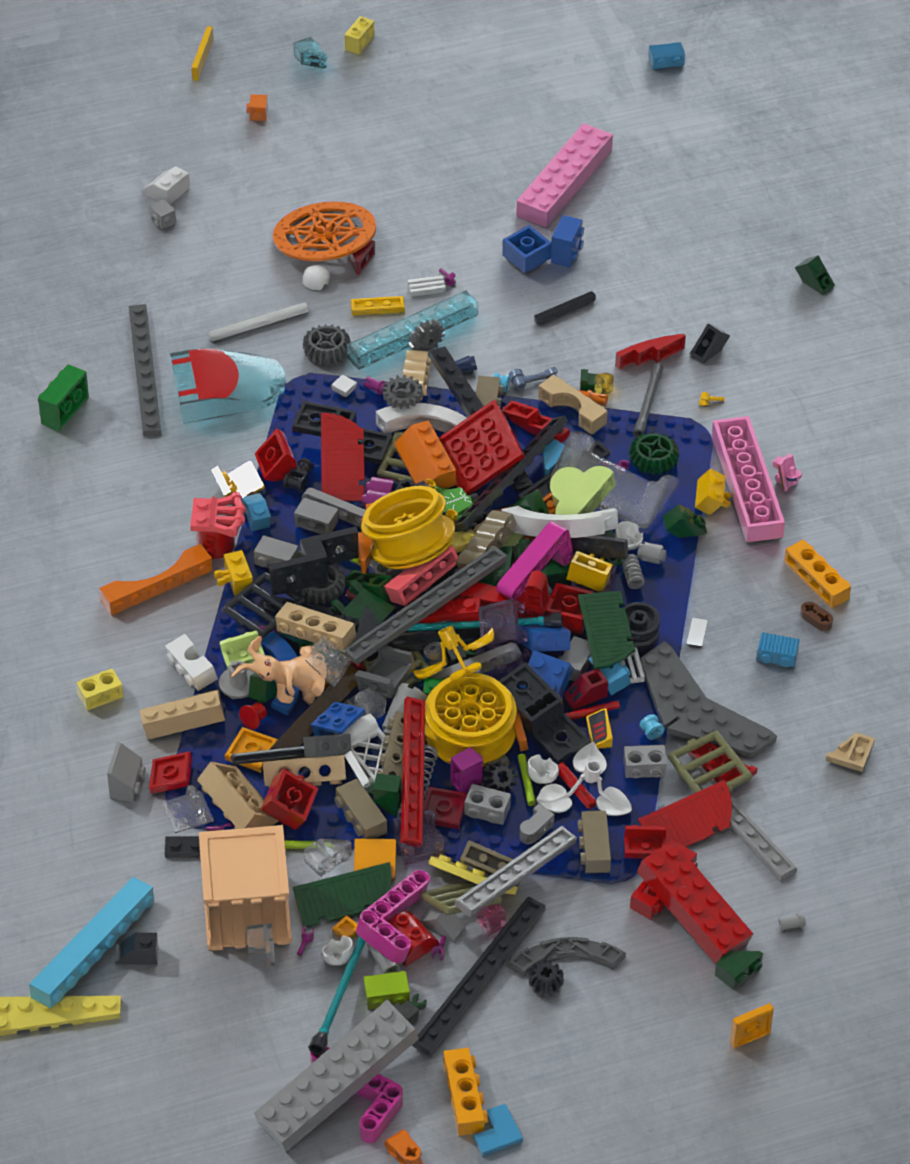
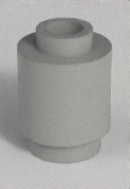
(651, 553)

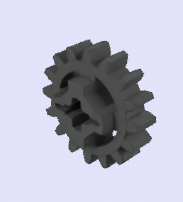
(426, 335)
(402, 392)

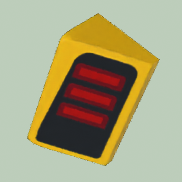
(600, 729)

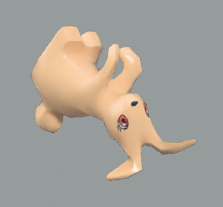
(286, 673)

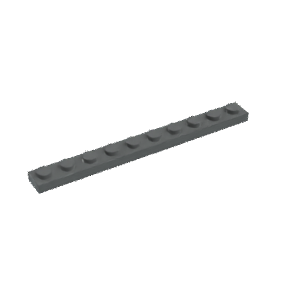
(144, 370)
(425, 605)

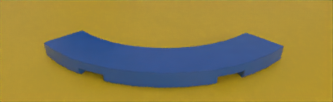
(281, 651)

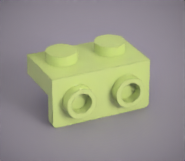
(236, 648)

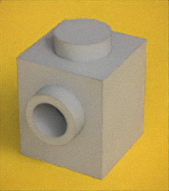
(162, 214)

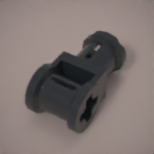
(298, 477)

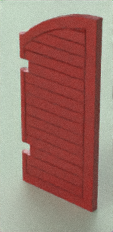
(342, 457)
(694, 816)

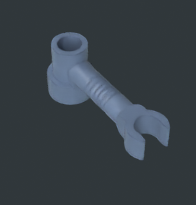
(520, 380)

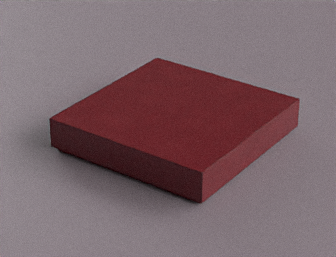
(446, 805)

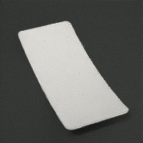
(697, 631)

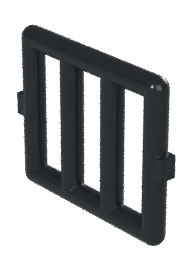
(241, 598)

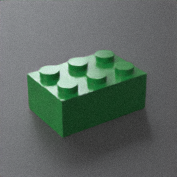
(63, 397)

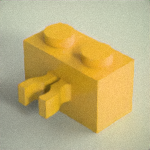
(711, 493)
(589, 571)
(235, 572)

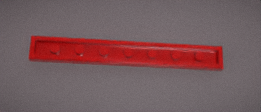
(413, 772)

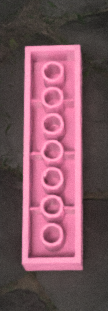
(564, 175)
(748, 479)

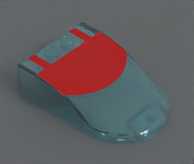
(224, 382)

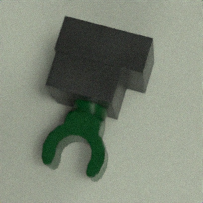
(464, 655)
(411, 1010)

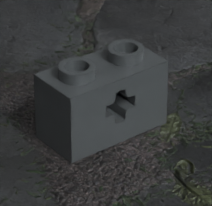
(327, 745)

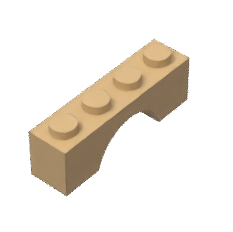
(557, 392)

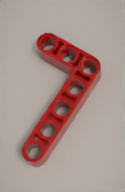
(534, 598)

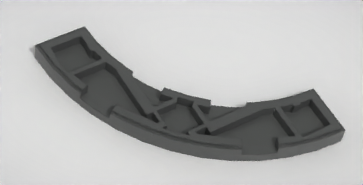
(566, 949)

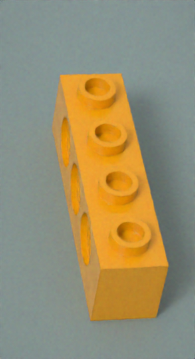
(817, 573)
(466, 1120)

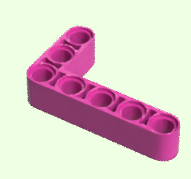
(551, 543)
(374, 924)
(381, 1101)

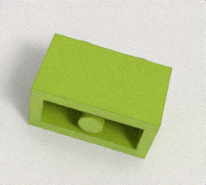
(386, 987)

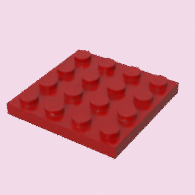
(481, 447)

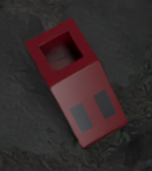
(587, 689)

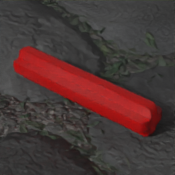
(581, 792)

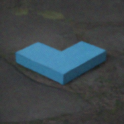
(503, 1131)

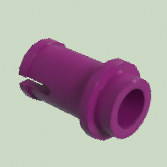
(374, 384)

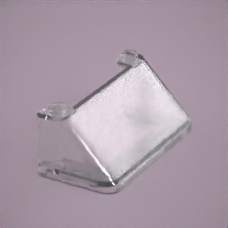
(632, 496)

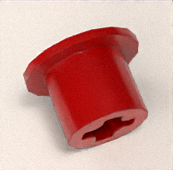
(252, 715)

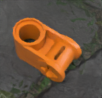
(403, 1148)

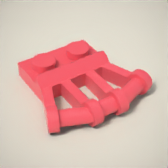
(205, 514)

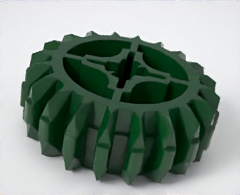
(654, 453)

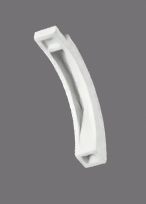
(396, 419)
(579, 525)

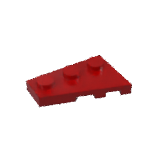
(717, 762)

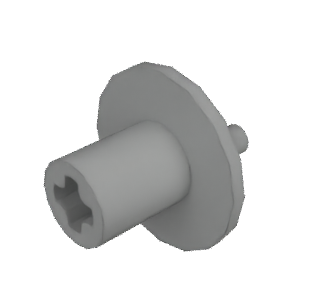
(236, 686)

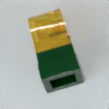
(598, 383)

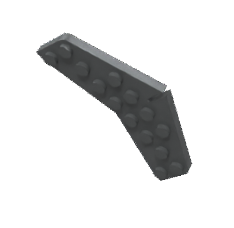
(683, 702)

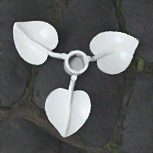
(591, 764)

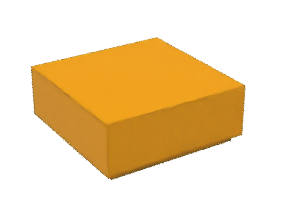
(345, 927)

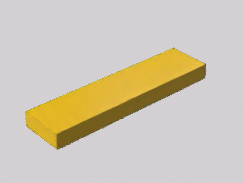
(202, 53)

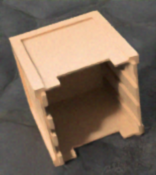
(244, 884)

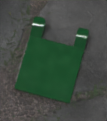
(355, 608)

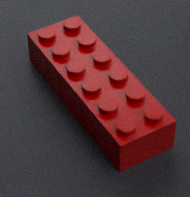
(694, 901)

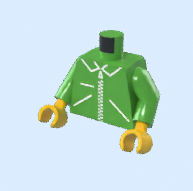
(456, 500)

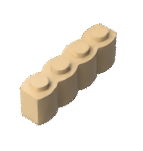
(418, 365)

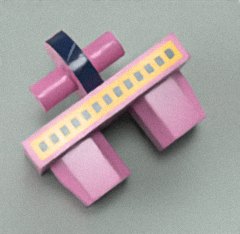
(787, 473)

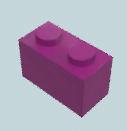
(466, 770)

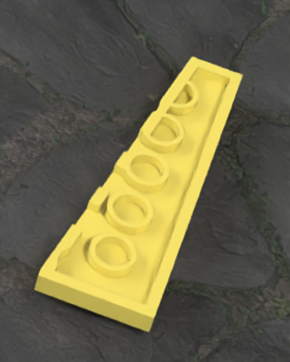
(27, 1013)

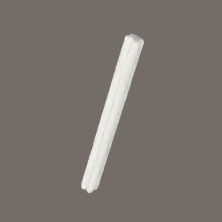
(258, 321)

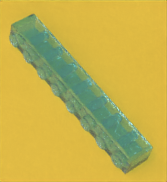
(395, 336)

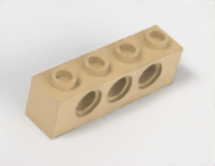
(313, 624)
(336, 765)

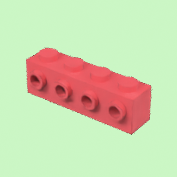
(418, 578)

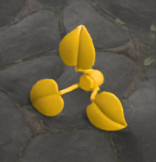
(450, 640)

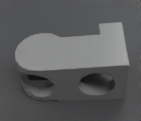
(537, 825)

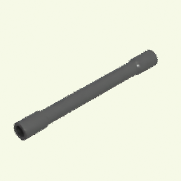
(655, 376)

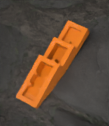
(365, 546)

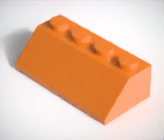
(425, 455)

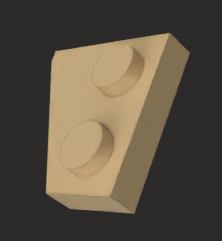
(852, 752)

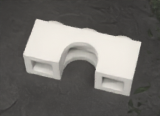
(184, 655)

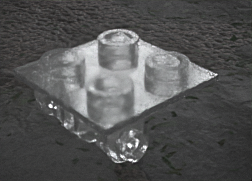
(328, 660)
(188, 810)

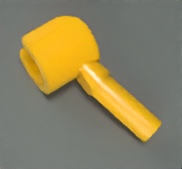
(705, 398)

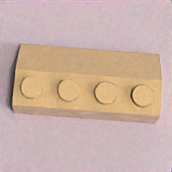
(182, 714)
(234, 796)

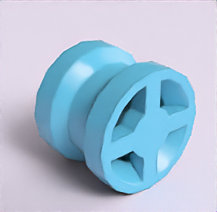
(504, 380)
(652, 727)

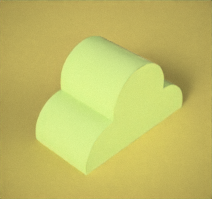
(580, 491)

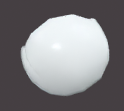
(316, 277)
(629, 531)
(542, 770)
(338, 952)

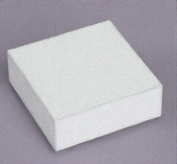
(344, 385)

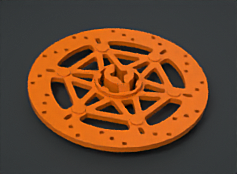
(324, 231)

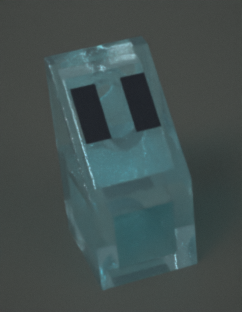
(309, 53)

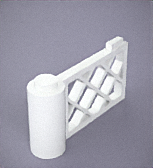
(361, 731)

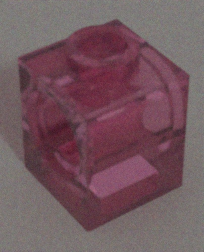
(491, 918)

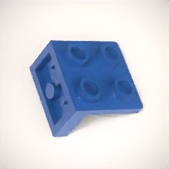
(336, 719)

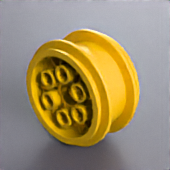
(408, 527)
(450, 708)

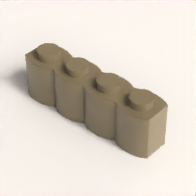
(490, 534)

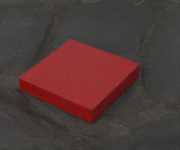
(170, 772)

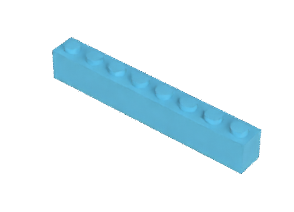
(91, 942)

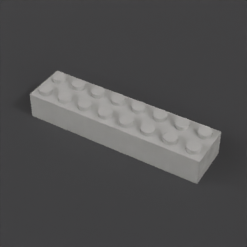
(336, 1076)

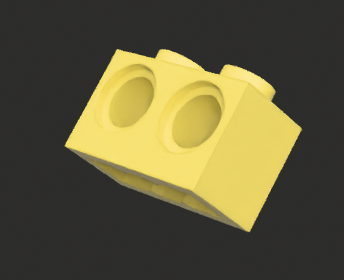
(359, 35)
(99, 689)

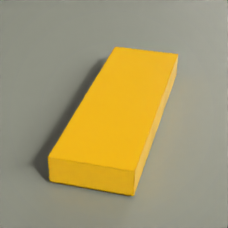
(377, 305)

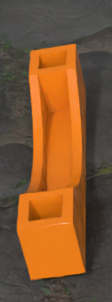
(124, 594)

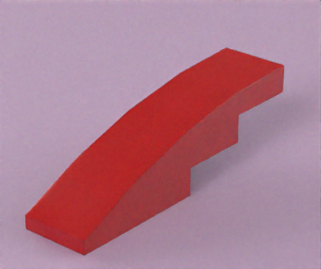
(654, 349)
(530, 419)

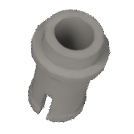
(792, 922)

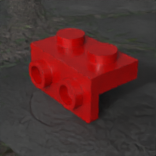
(643, 840)

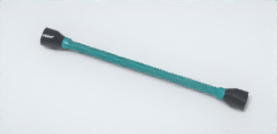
(551, 620)
(320, 1040)

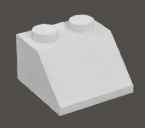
(168, 185)

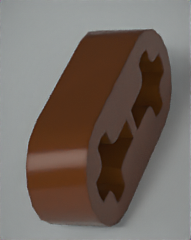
(816, 616)

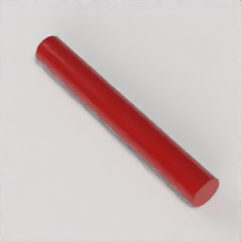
(588, 711)

